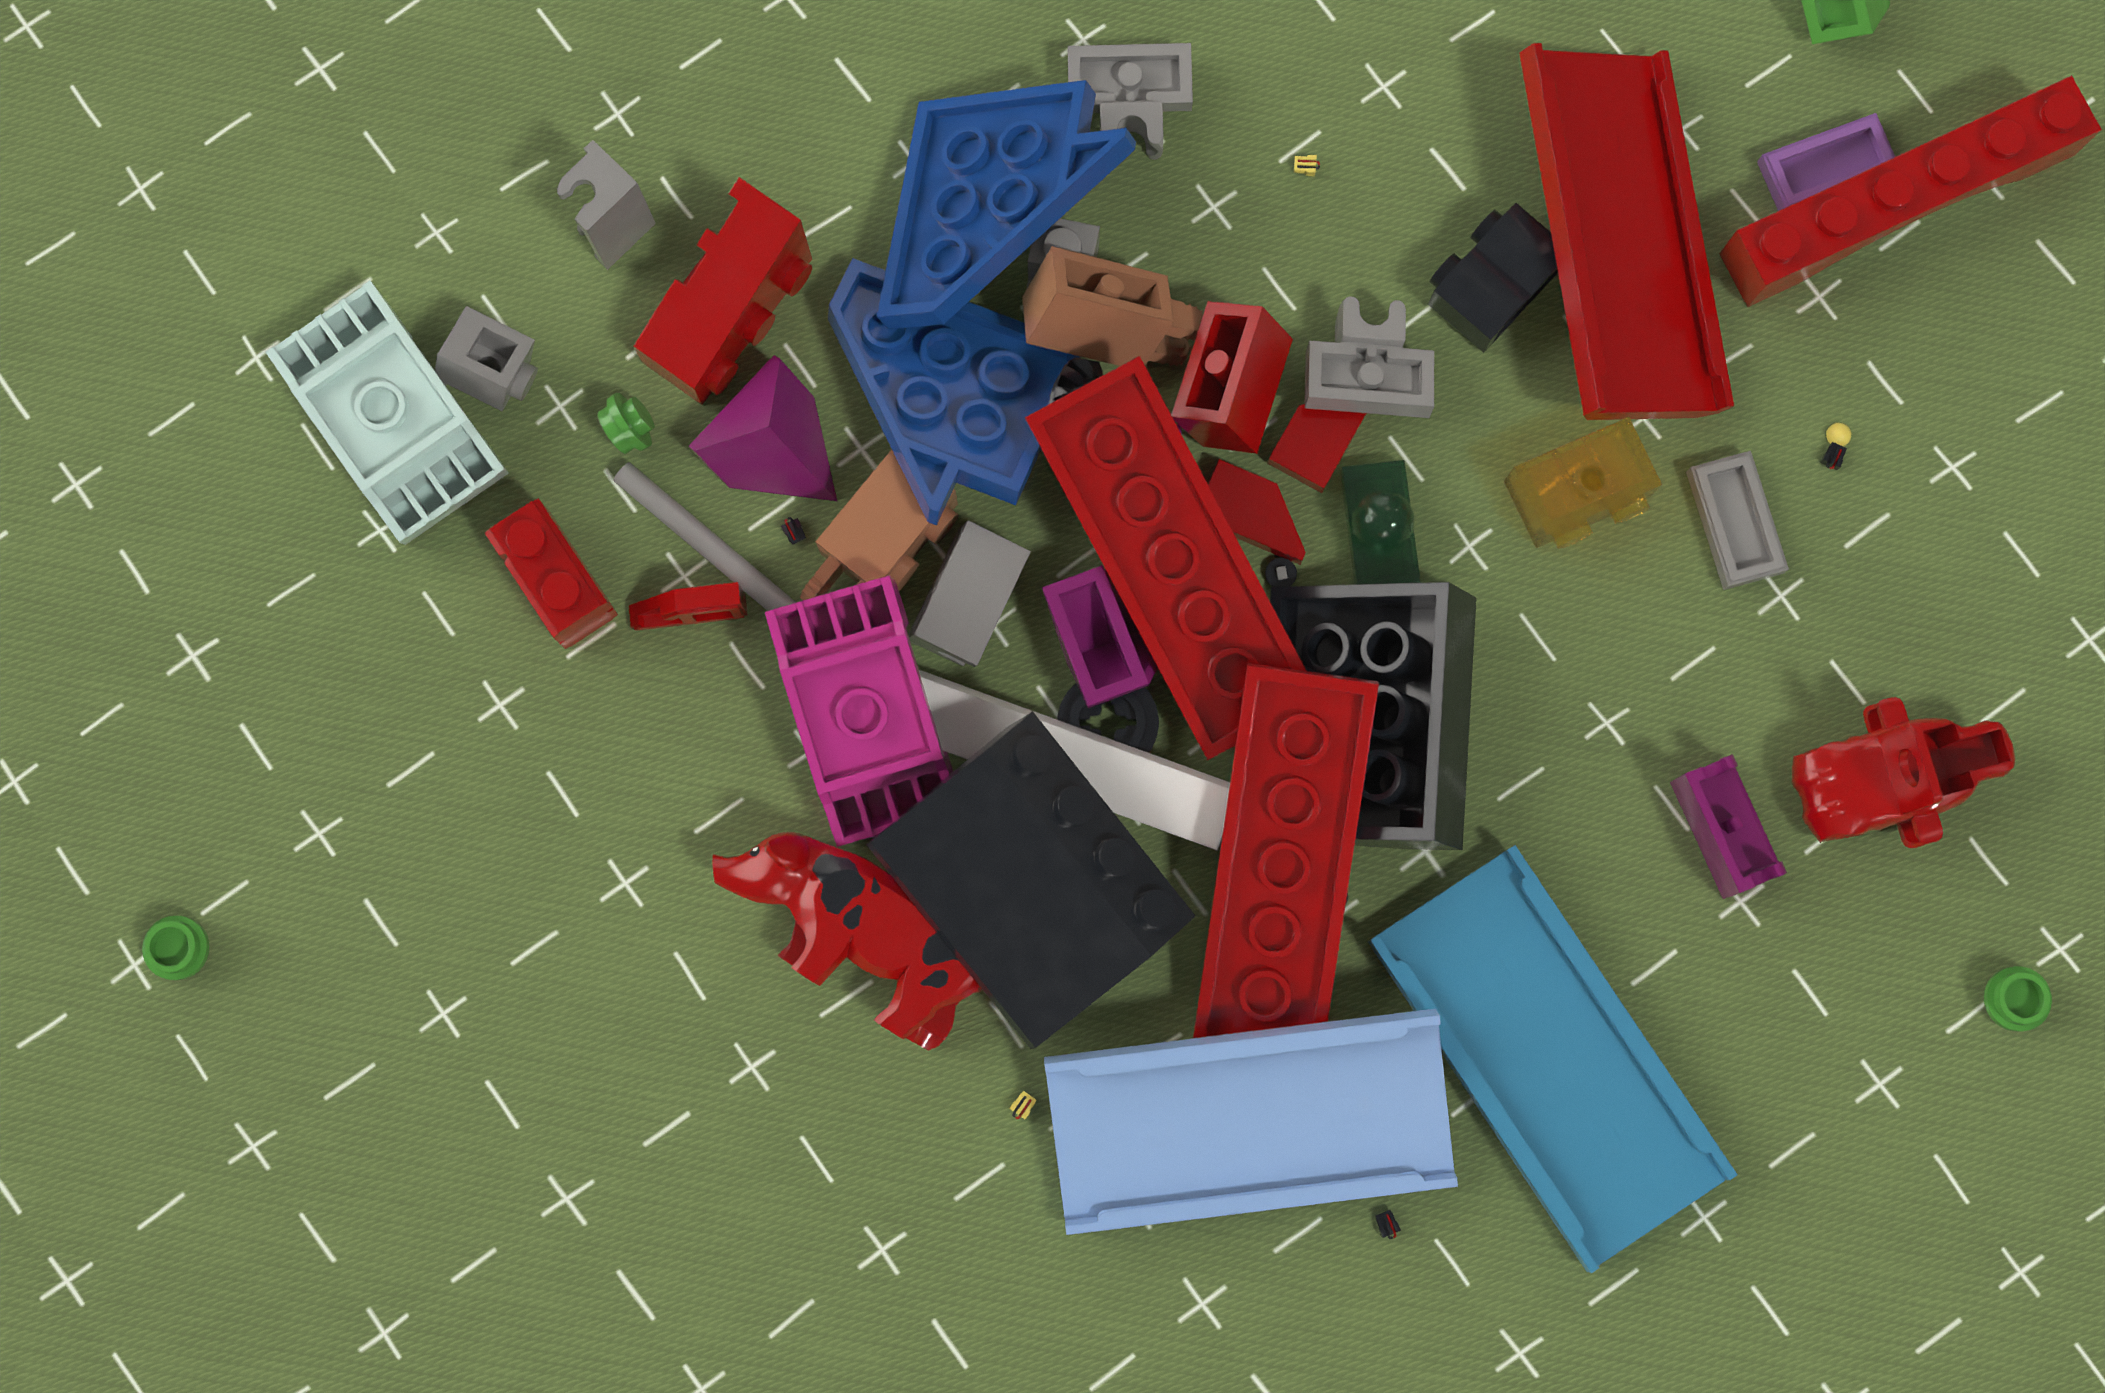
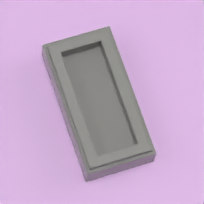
(1737, 520)

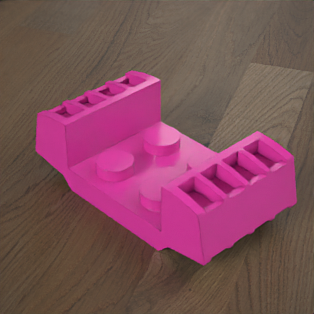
(859, 705)

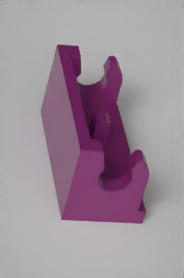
(1727, 827)

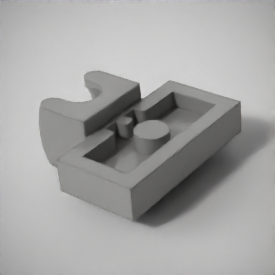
(1135, 85)
(1369, 367)

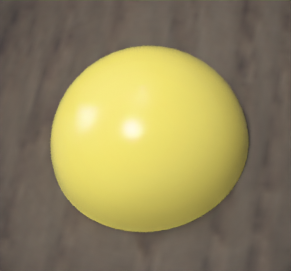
(1839, 434)

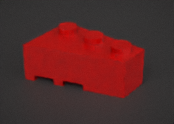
(727, 295)

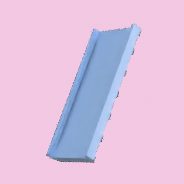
(1251, 1121)

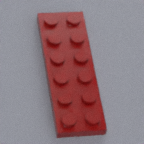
(1164, 545)
(1285, 850)

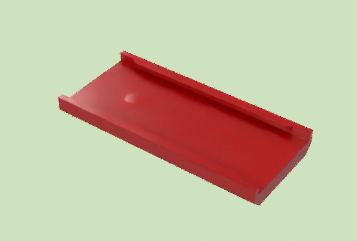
(1626, 235)

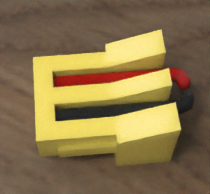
(1306, 165)
(1023, 1105)

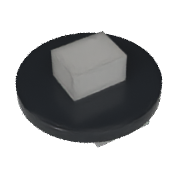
(1281, 572)

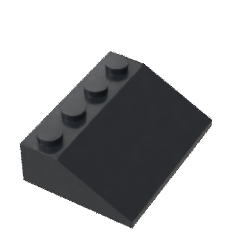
(1421, 654)
(1031, 880)

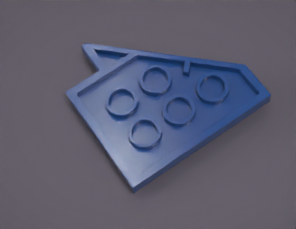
(984, 187)
(947, 392)

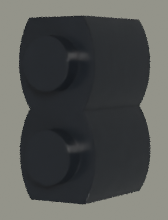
(1496, 277)

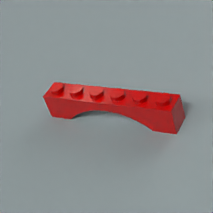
(1872, 204)

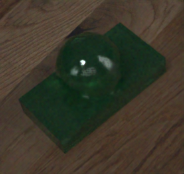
(1380, 523)

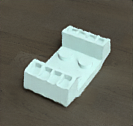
(386, 413)

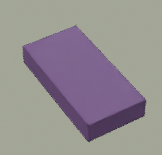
(1824, 160)

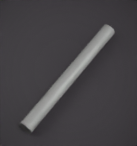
(701, 538)

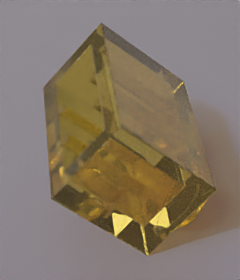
(1583, 484)

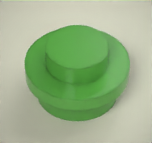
(626, 423)
(175, 947)
(2017, 999)

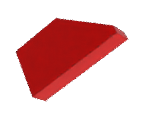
(1315, 444)
(1256, 511)
(689, 606)

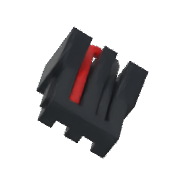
(1834, 456)
(793, 530)
(1387, 1224)

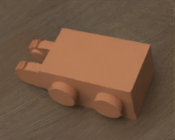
(1106, 311)
(878, 532)

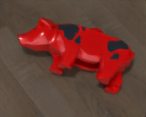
(856, 913)

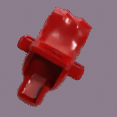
(1898, 774)

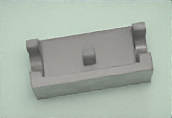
(617, 212)
(968, 595)

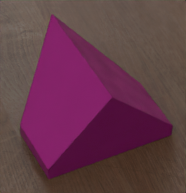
(769, 438)
(1098, 637)

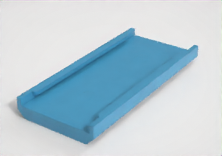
(1552, 1058)

